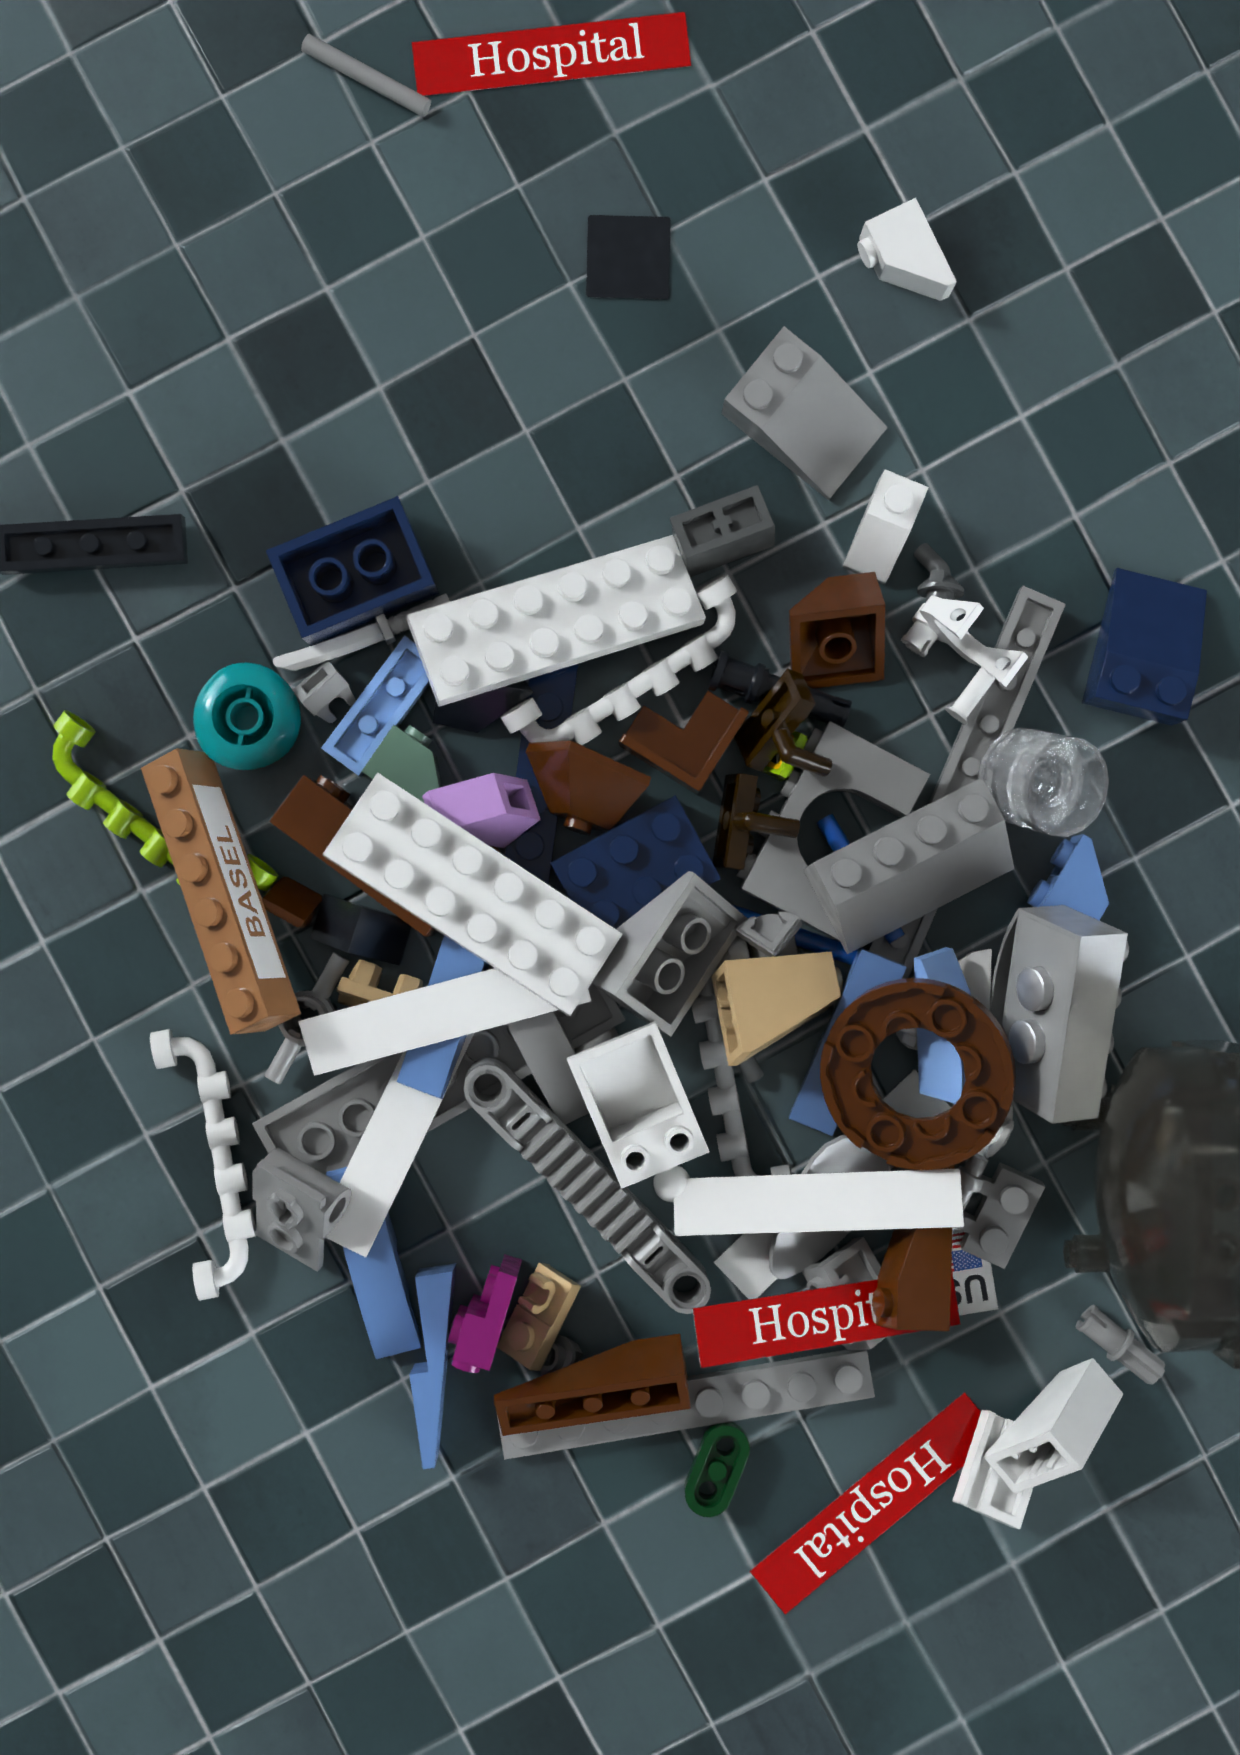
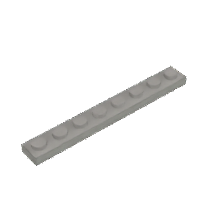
(721, 1399)

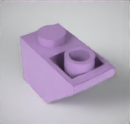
(488, 807)

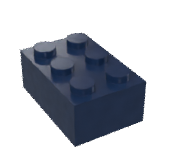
(352, 571)
(634, 863)

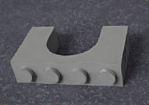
(857, 768)

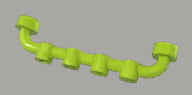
(122, 816)

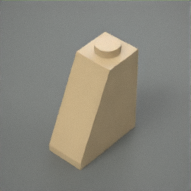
(771, 998)

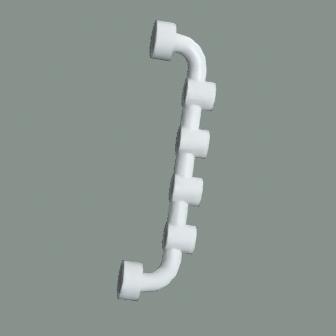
(659, 677)
(229, 1177)

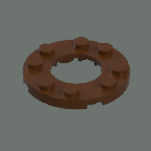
(896, 1137)

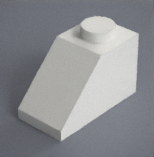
(906, 251)
(885, 525)

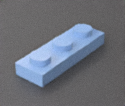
(379, 707)

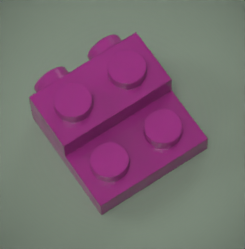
(480, 1324)

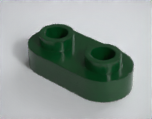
(716, 1466)

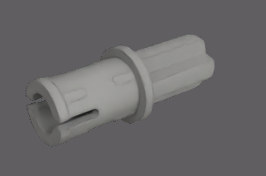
(1121, 1345)

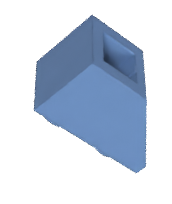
(1074, 880)

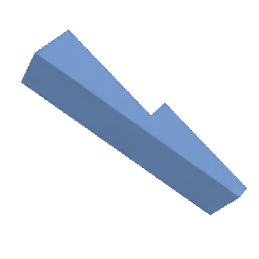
(865, 973)
(432, 1065)
(428, 1378)

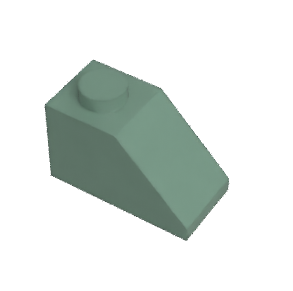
(406, 761)

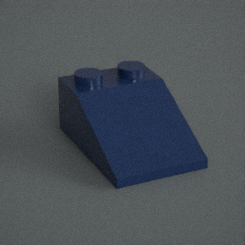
(1148, 648)

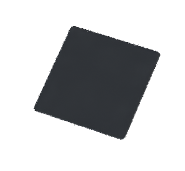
(628, 257)

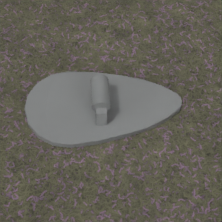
(797, 1250)

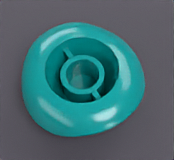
(246, 717)

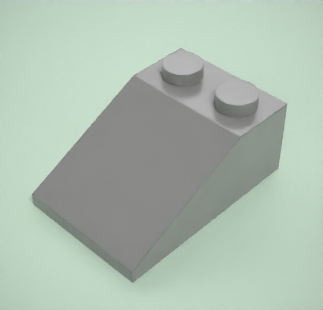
(803, 413)
(669, 952)

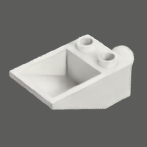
(639, 1109)

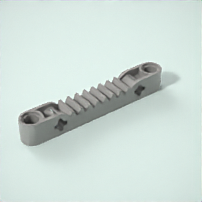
(587, 1185)

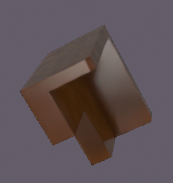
(685, 753)

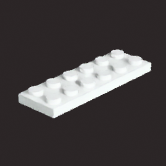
(555, 620)
(472, 894)

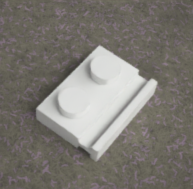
(979, 1483)

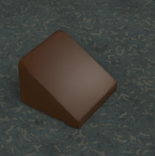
(292, 902)

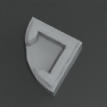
(770, 931)

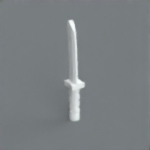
(352, 641)

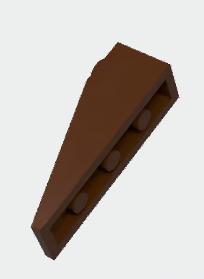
(915, 1280)
(613, 1385)

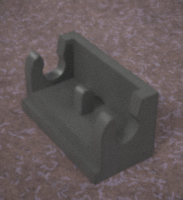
(723, 531)

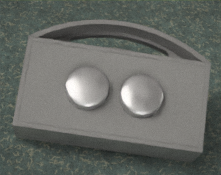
(1057, 1006)

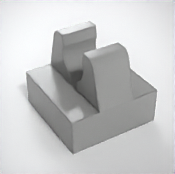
(321, 688)

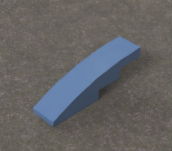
(383, 1292)

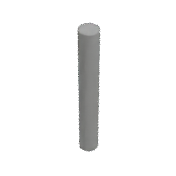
(366, 75)

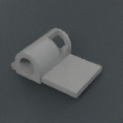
(296, 1206)

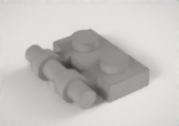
(1002, 1211)

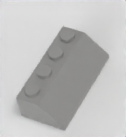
(912, 865)

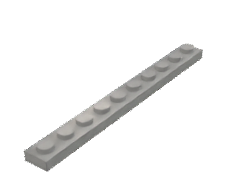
(1028, 630)

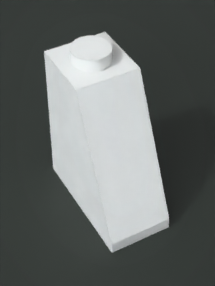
(1056, 1428)

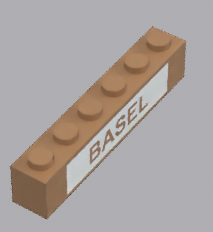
(220, 892)

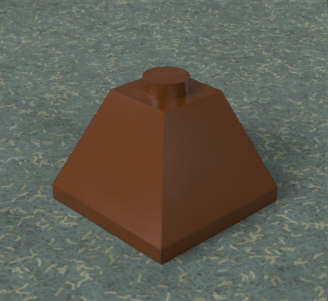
(839, 632)
(584, 785)

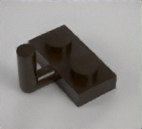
(772, 724)
(739, 817)

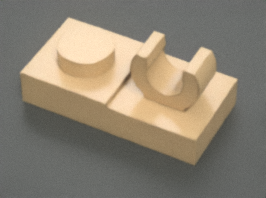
(538, 1316)

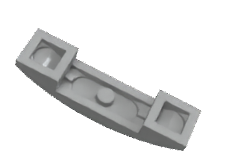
(546, 1053)

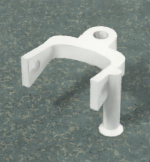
(938, 621)

